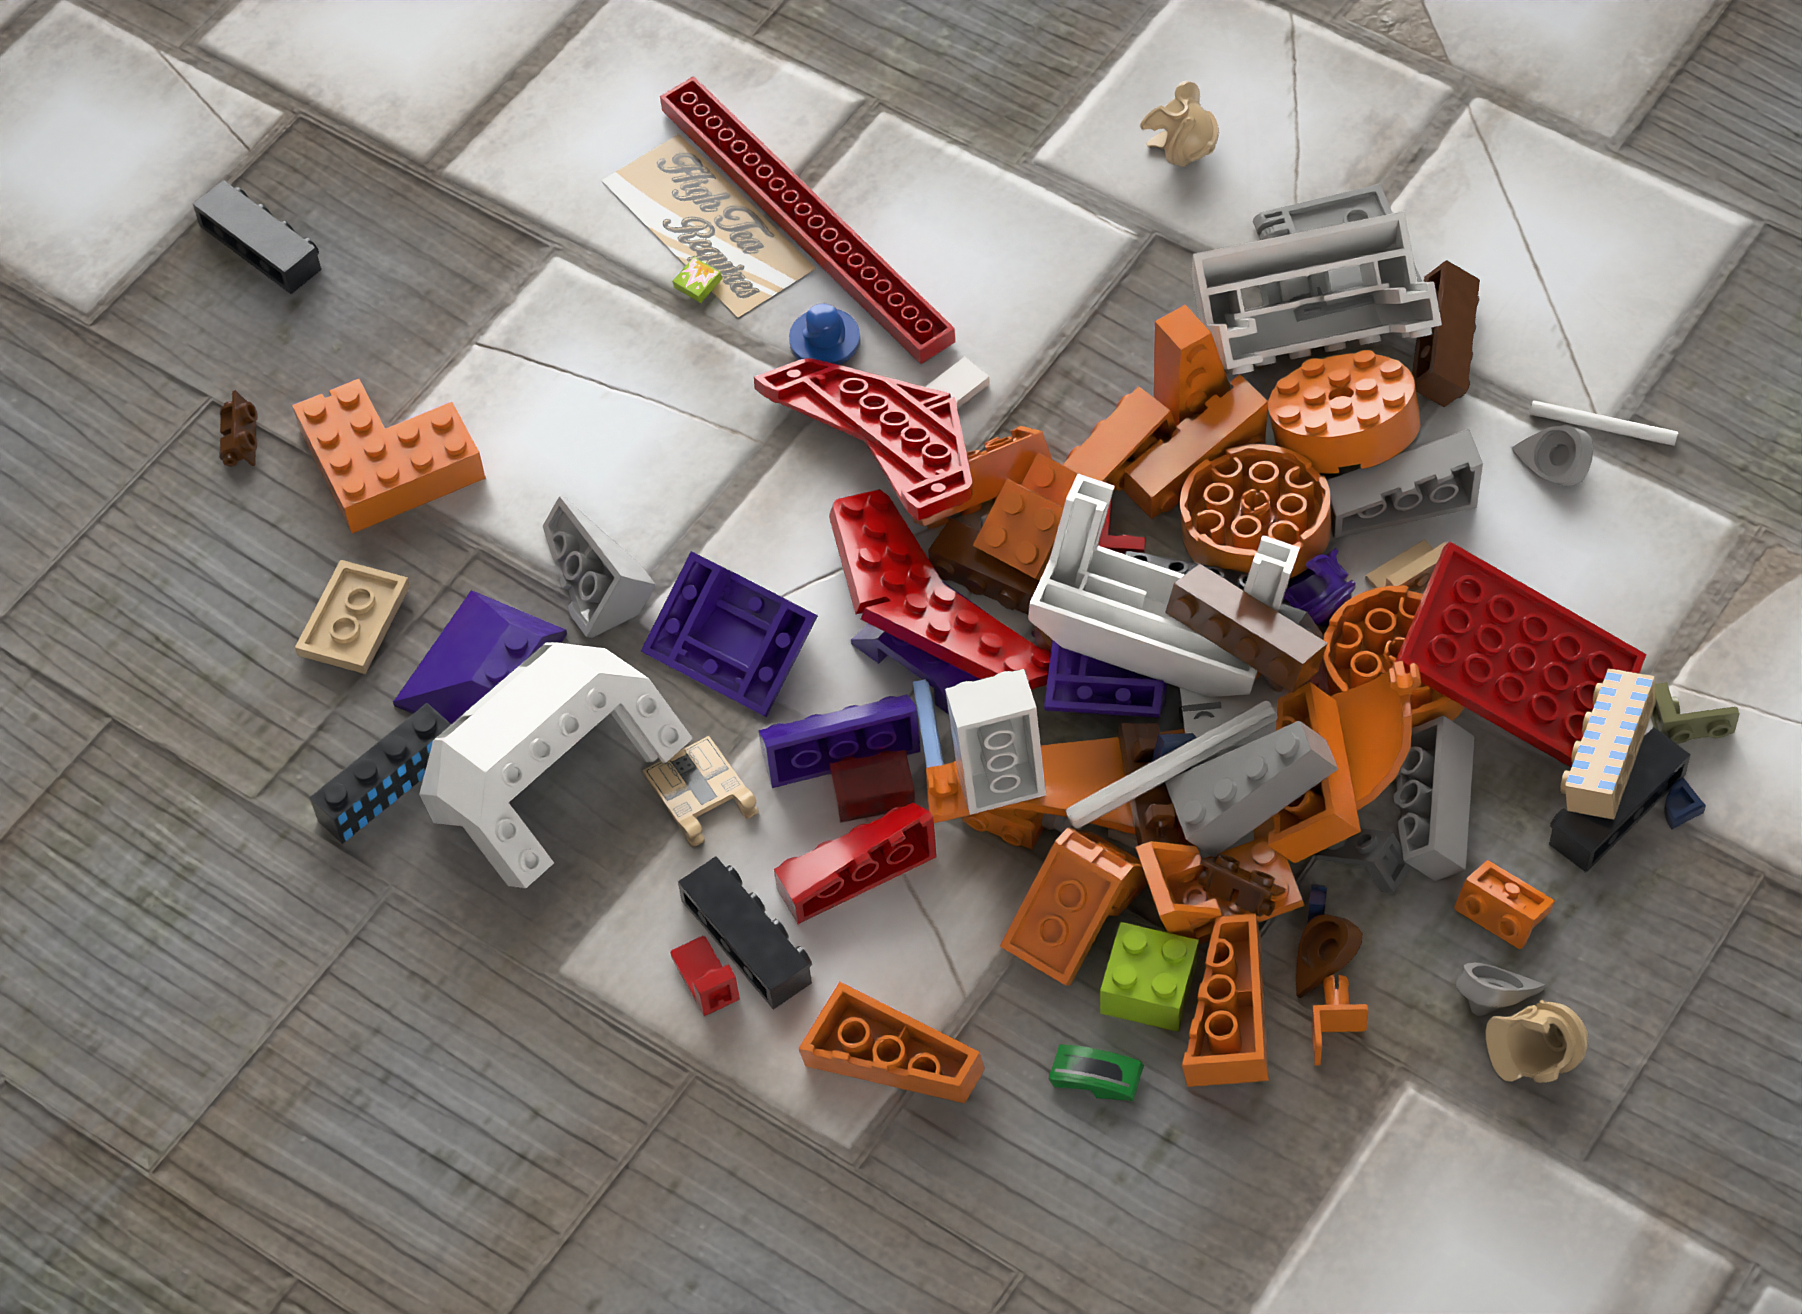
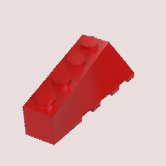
(856, 861)

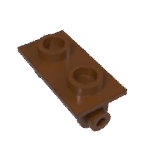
(239, 421)
(1254, 887)

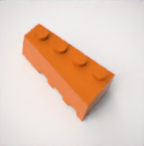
(887, 1047)

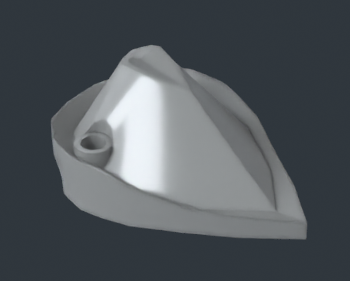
(1558, 454)
(1494, 987)

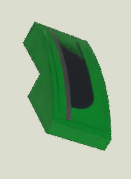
(1096, 1070)

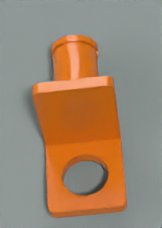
(1336, 1014)

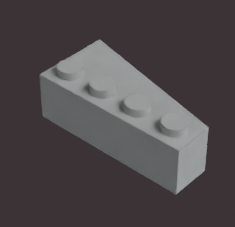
(1408, 487)
(1248, 785)

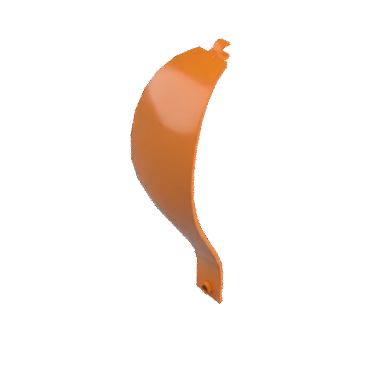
(1374, 731)

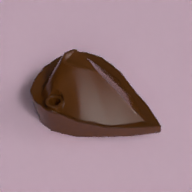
(1324, 949)

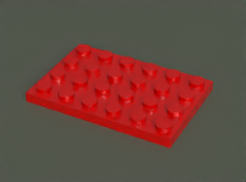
(1510, 652)

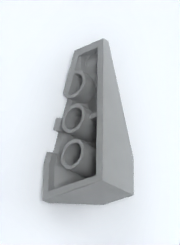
(598, 573)

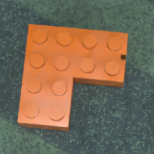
(383, 470)

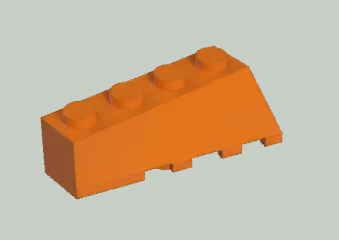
(990, 469)

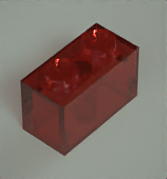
(872, 785)

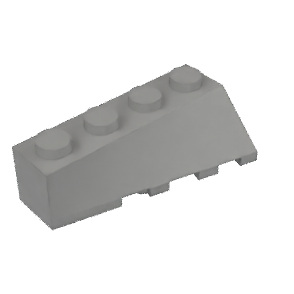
(1436, 798)

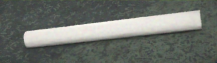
(1603, 423)

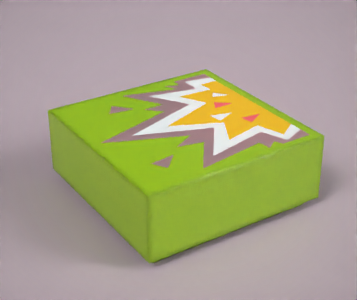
(697, 279)

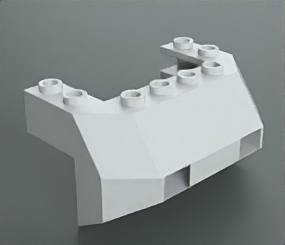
(1299, 265)
(1118, 604)
(523, 731)

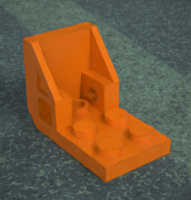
(1070, 901)
(1190, 910)

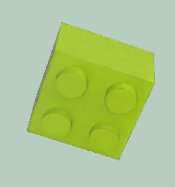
(1149, 976)

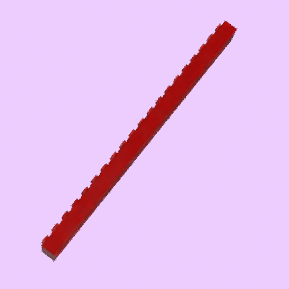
(808, 220)

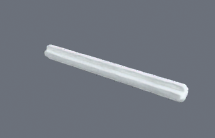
(1171, 764)

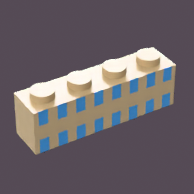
(1609, 743)

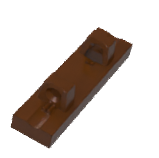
(1152, 811)

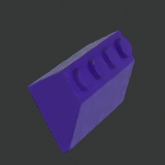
(809, 745)

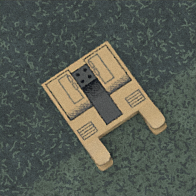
(696, 783)

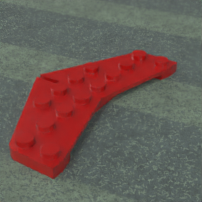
(905, 425)
(905, 596)

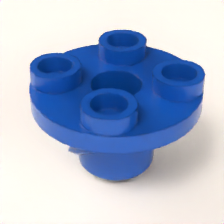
(824, 335)

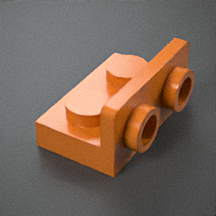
(1013, 825)
(1502, 903)

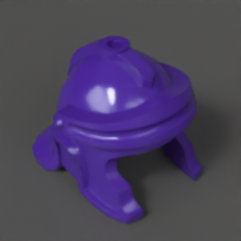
(1320, 588)

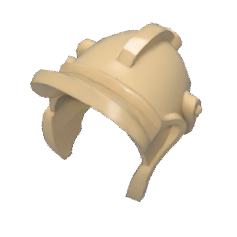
(1188, 127)
(1537, 1042)

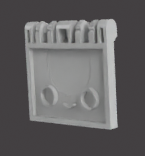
(1321, 213)

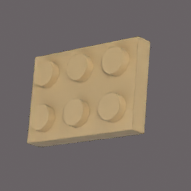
(352, 616)

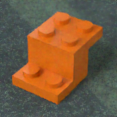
(1027, 517)

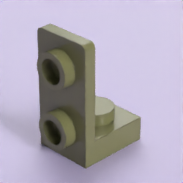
(1693, 725)

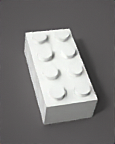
(996, 741)

